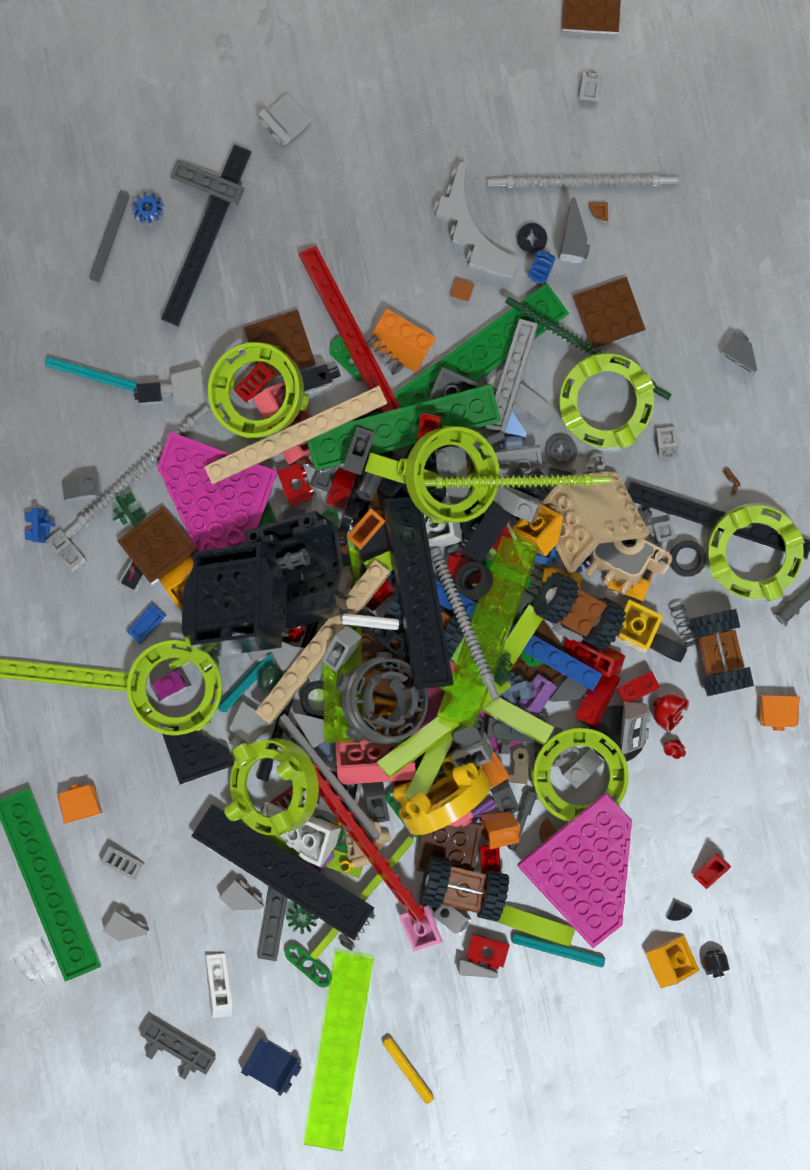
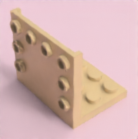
(593, 517)

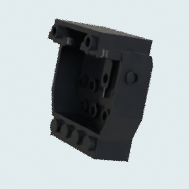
(328, 570)
(254, 597)

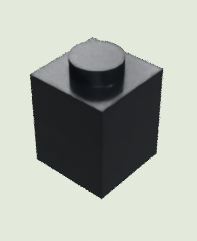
(148, 393)

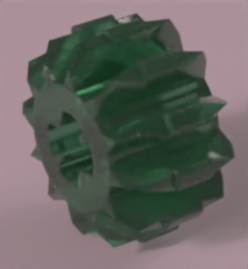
(301, 924)

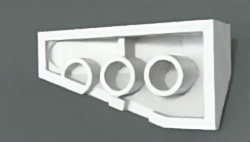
(446, 533)
(313, 840)

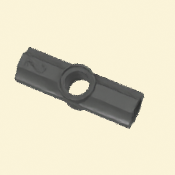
(371, 481)

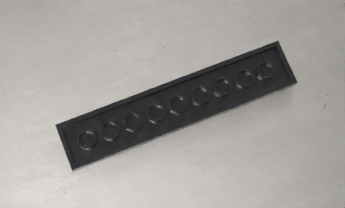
(417, 594)
(283, 872)

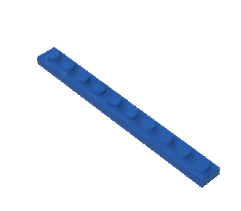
(537, 648)

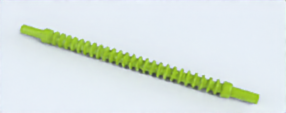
(587, 480)

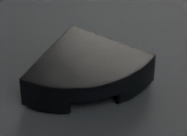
(679, 912)

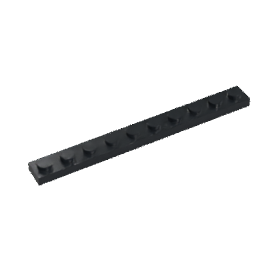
(204, 241)
(706, 516)

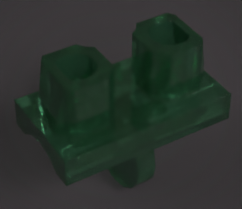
(124, 502)
(503, 674)

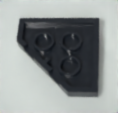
(196, 755)

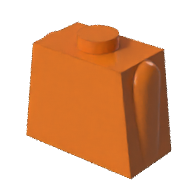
(366, 527)
(779, 711)
(495, 771)
(79, 803)
(500, 829)

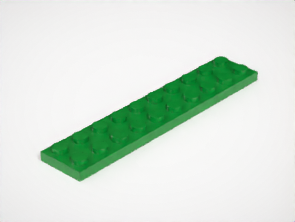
(486, 348)
(401, 426)
(47, 885)

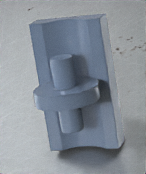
(523, 688)

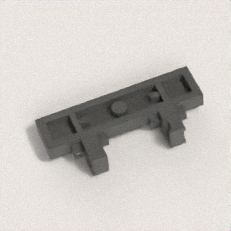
(505, 735)
(164, 1039)

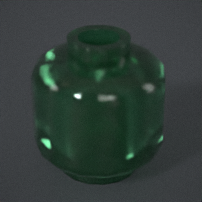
(269, 677)

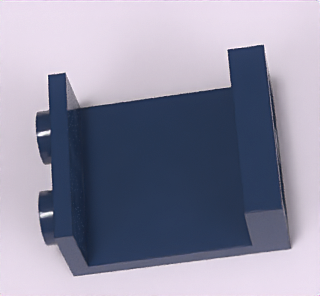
(272, 1066)

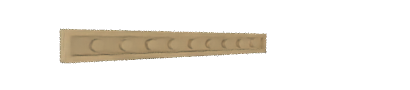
(295, 435)
(316, 649)

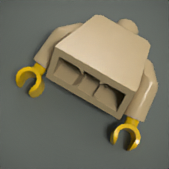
(354, 852)

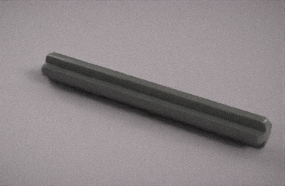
(109, 236)

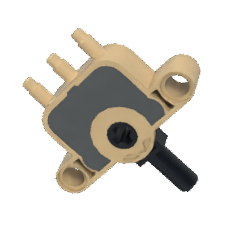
(628, 562)

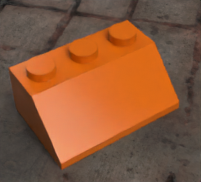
(403, 339)

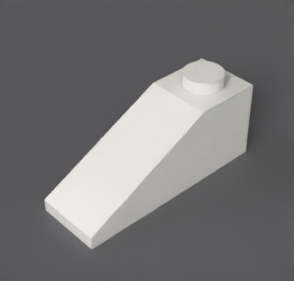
(218, 986)

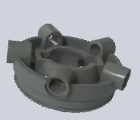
(406, 698)

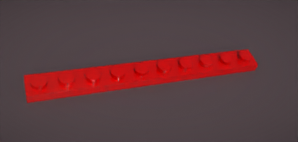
(346, 325)
(369, 849)

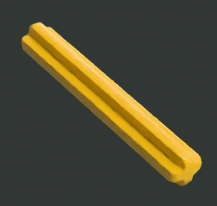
(408, 1070)

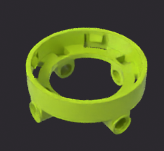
(589, 366)
(222, 384)
(414, 468)
(742, 517)
(143, 708)
(577, 737)
(294, 766)

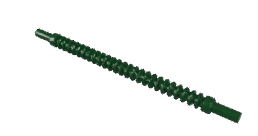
(526, 311)

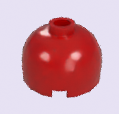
(669, 710)

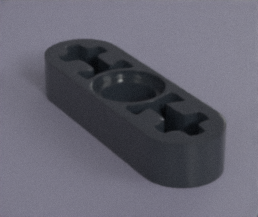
(354, 514)

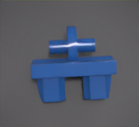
(40, 525)

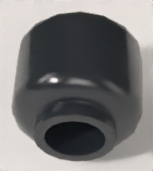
(715, 964)

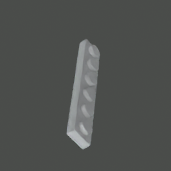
(513, 372)

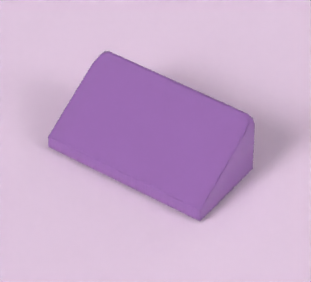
(541, 694)

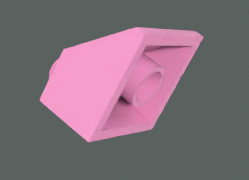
(423, 933)

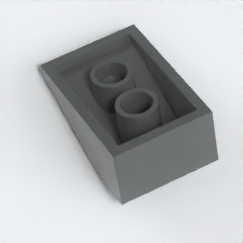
(575, 239)
(452, 382)

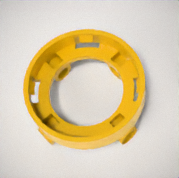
(423, 817)

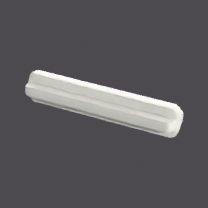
(369, 621)

